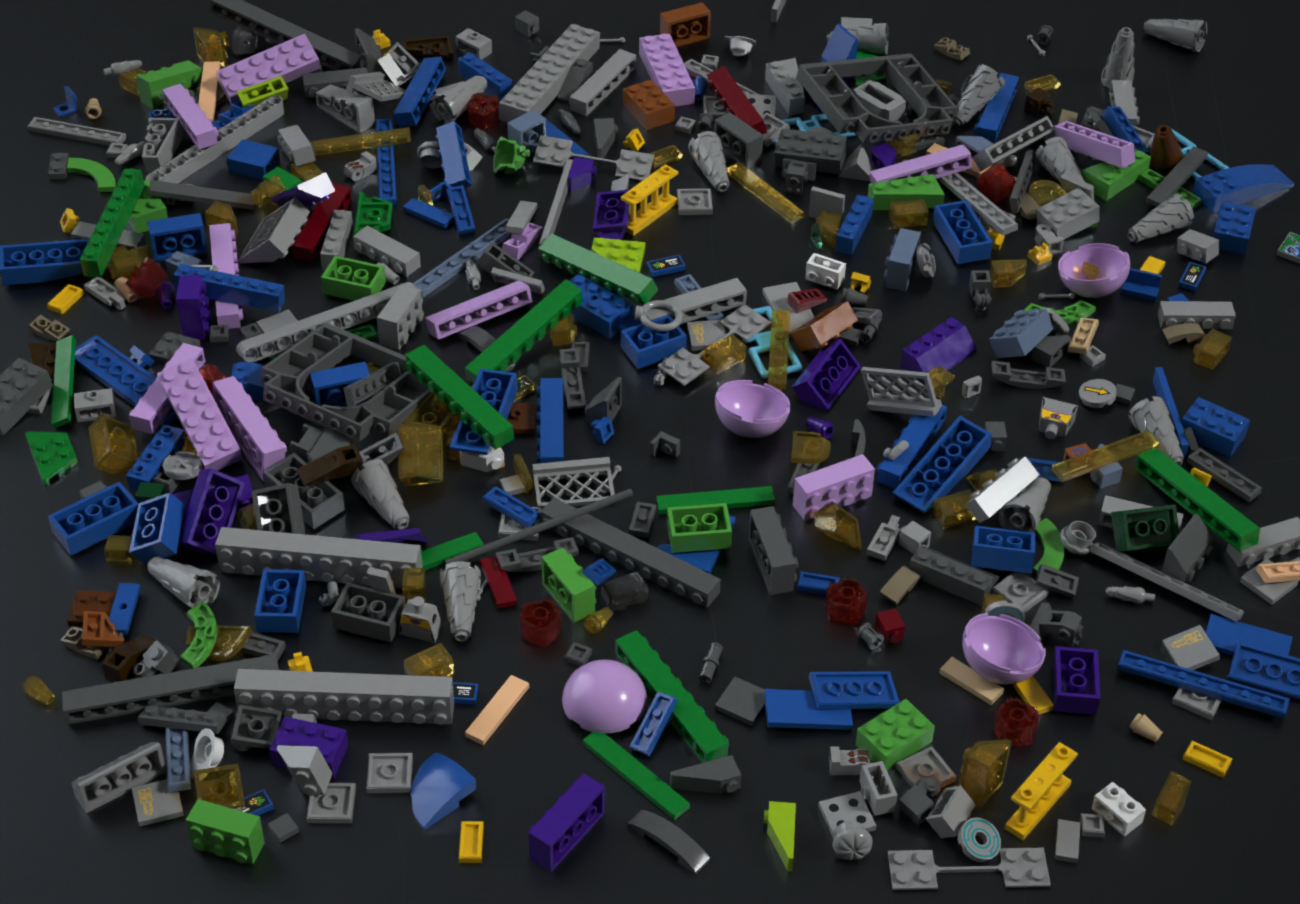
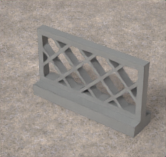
(374, 86)
(901, 402)
(572, 470)

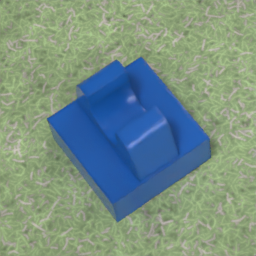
(140, 357)
(602, 429)

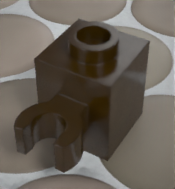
(1039, 101)

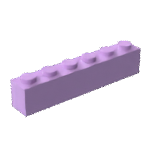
(191, 117)
(1096, 144)
(937, 163)
(478, 309)
(155, 403)

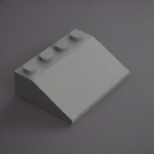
(275, 233)

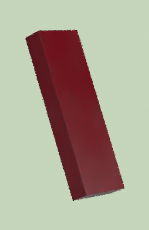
(498, 583)

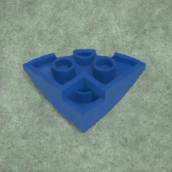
(439, 789)

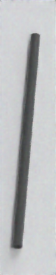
(541, 527)

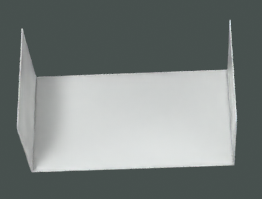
(392, 69)

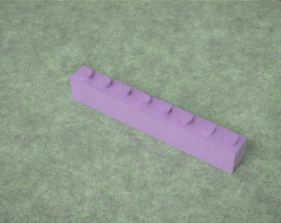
(225, 259)

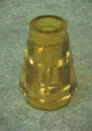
(596, 621)
(38, 690)

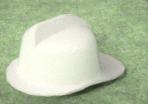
(740, 45)
(207, 751)

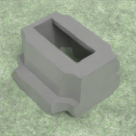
(881, 101)

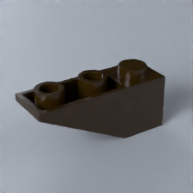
(332, 465)
(122, 659)

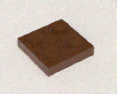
(89, 601)

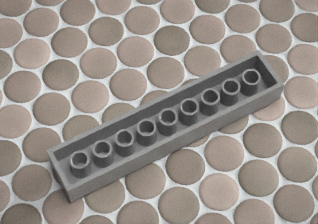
(548, 74)
(319, 556)
(348, 695)

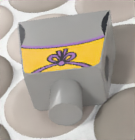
(1056, 417)
(420, 620)

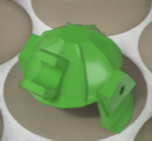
(509, 156)

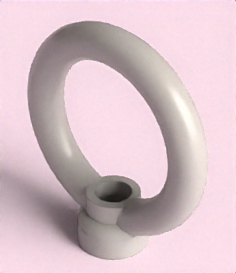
(641, 315)

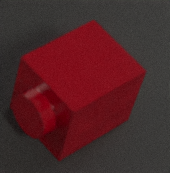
(890, 626)

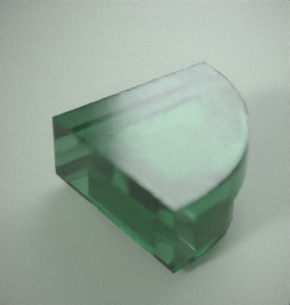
(816, 235)

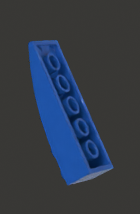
(1239, 185)
(41, 261)
(499, 391)
(944, 464)

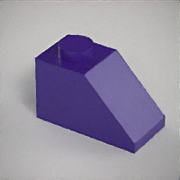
(882, 156)
(581, 173)

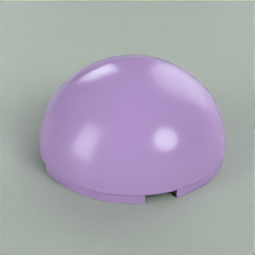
(1112, 275)
(751, 408)
(1002, 648)
(604, 696)

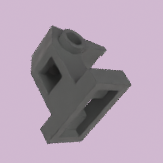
(796, 173)
(1063, 623)

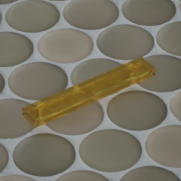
(361, 141)
(765, 192)
(779, 349)
(1105, 456)

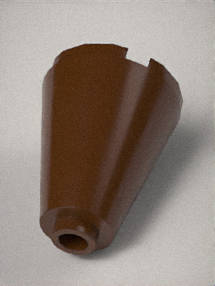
(1165, 149)

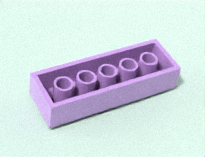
(285, 60)
(667, 68)
(200, 415)
(248, 426)

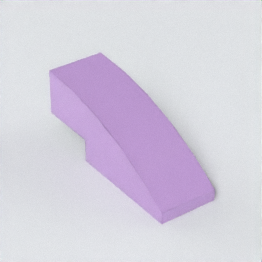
(521, 243)

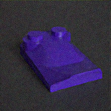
(611, 215)
(393, 536)

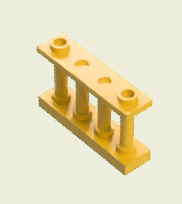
(658, 204)
(1040, 791)

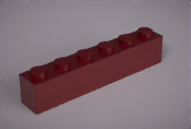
(734, 99)
(314, 232)

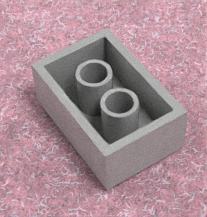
(1069, 213)
(400, 317)

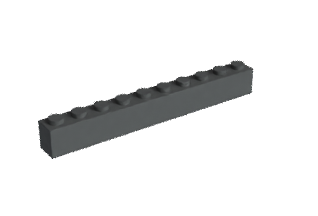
(280, 31)
(634, 554)
(158, 690)

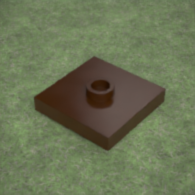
(523, 418)

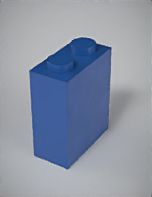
(253, 159)

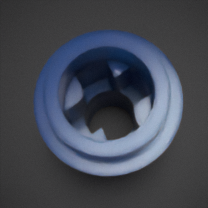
(700, 85)

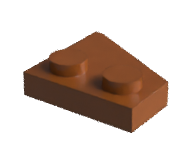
(99, 630)

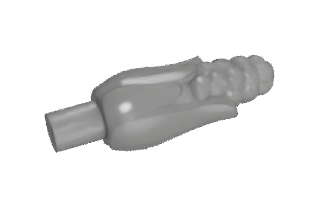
(122, 67)
(129, 153)
(473, 274)
(1132, 594)

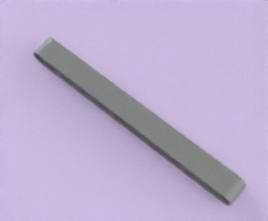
(229, 137)
(357, 311)

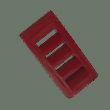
(801, 299)

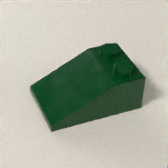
(1145, 527)

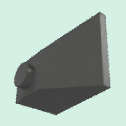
(605, 403)

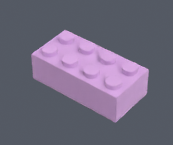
(840, 483)

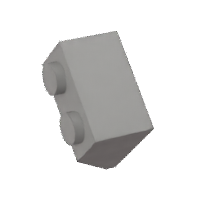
(307, 768)

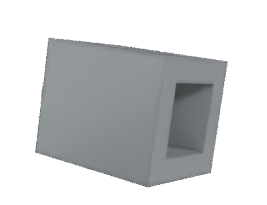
(914, 536)

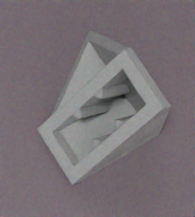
(857, 165)

